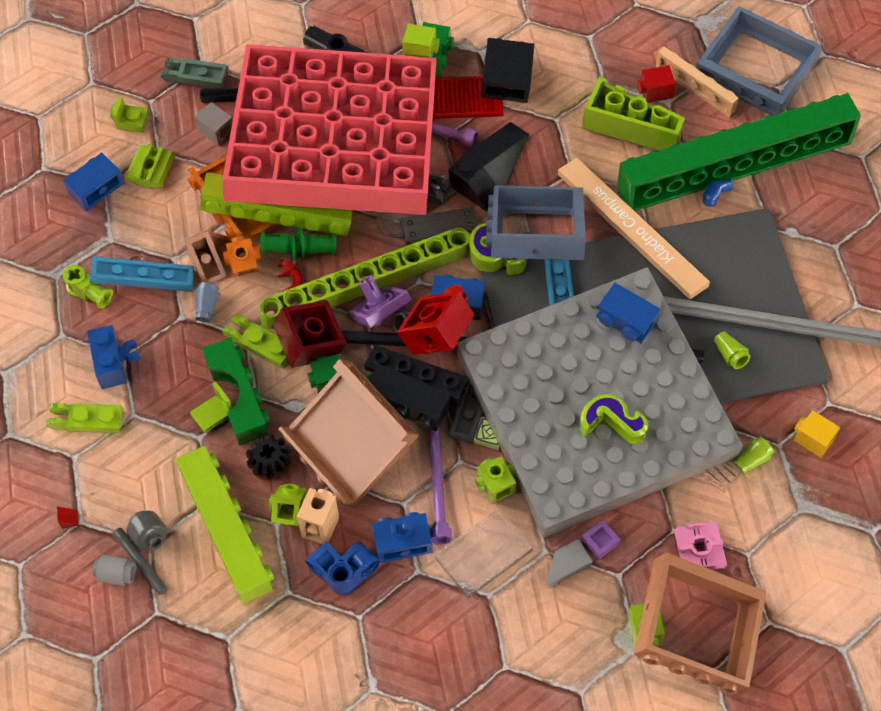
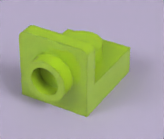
(129, 117)

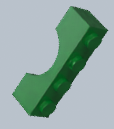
(225, 365)

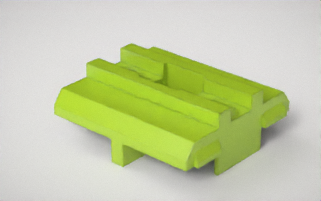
(159, 160)

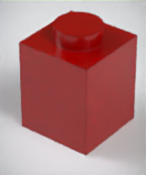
(656, 84)

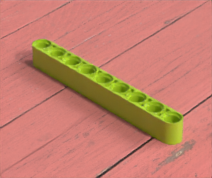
(376, 267)

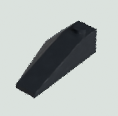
(488, 164)

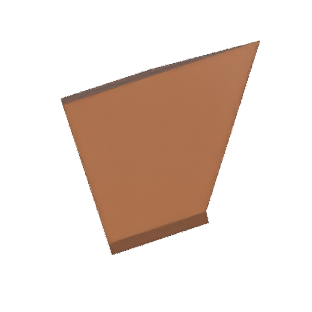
(207, 255)

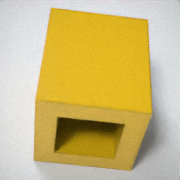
(815, 433)

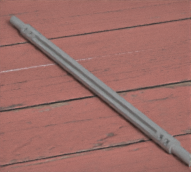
(774, 321)

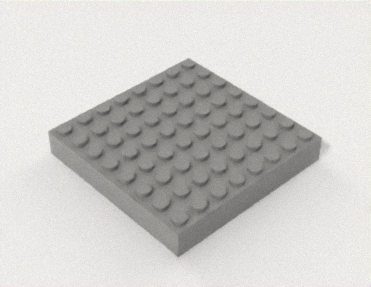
(552, 362)

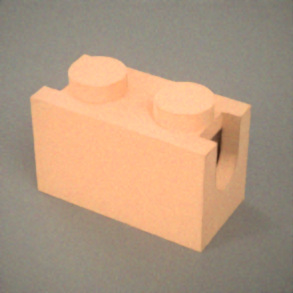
(318, 516)

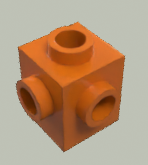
(244, 264)

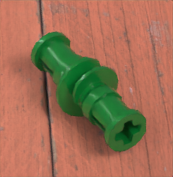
(298, 243)

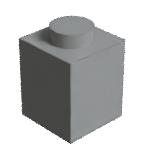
(214, 123)

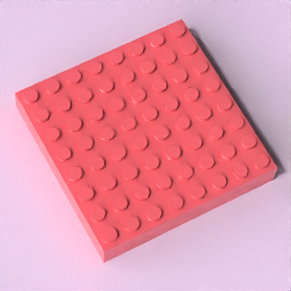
(331, 130)

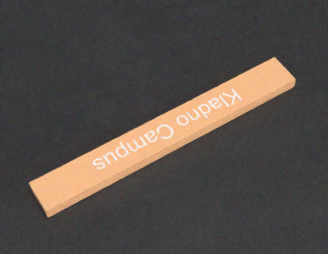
(634, 229)

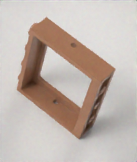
(745, 634)

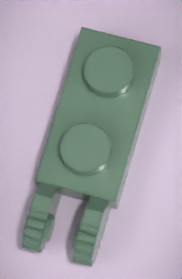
(195, 72)

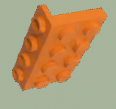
(234, 226)

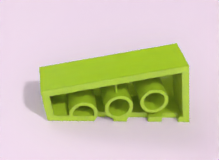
(630, 117)

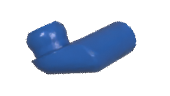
(714, 190)

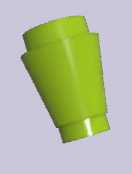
(733, 352)
(754, 455)

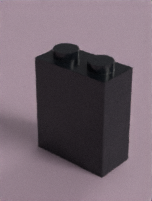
(507, 70)

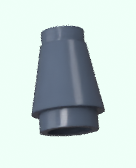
(206, 299)

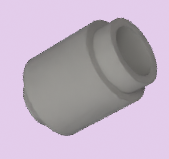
(114, 570)

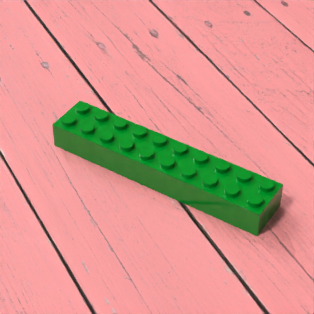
(738, 152)

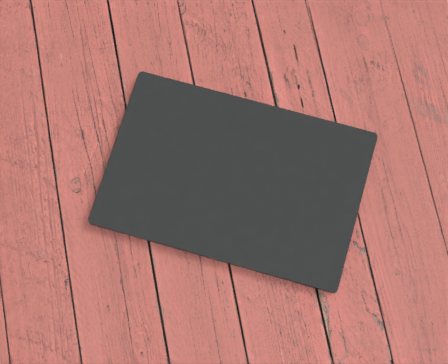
(745, 271)

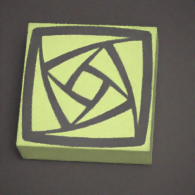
(485, 436)

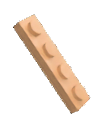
(698, 83)

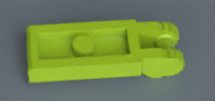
(257, 341)
(86, 417)

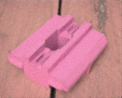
(709, 536)

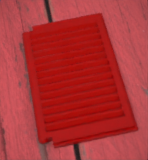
(462, 99)

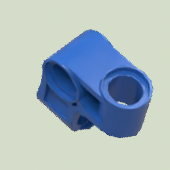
(355, 563)

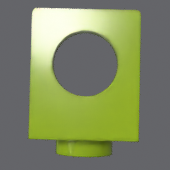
(213, 410)

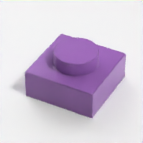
(601, 539)

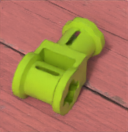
(79, 286)

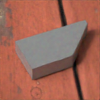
(568, 562)

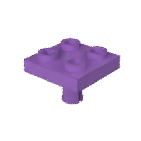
(378, 303)

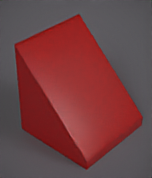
(67, 517)

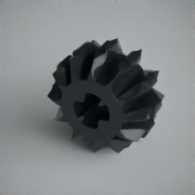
(278, 461)

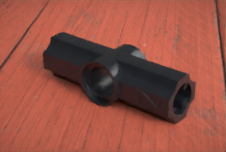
(320, 39)

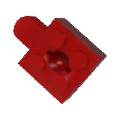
(437, 322)

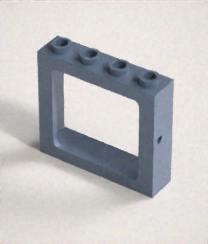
(768, 32)
(536, 246)

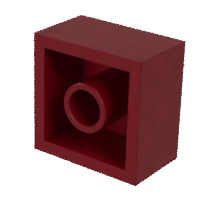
(308, 332)

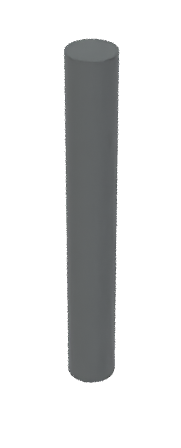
(140, 561)

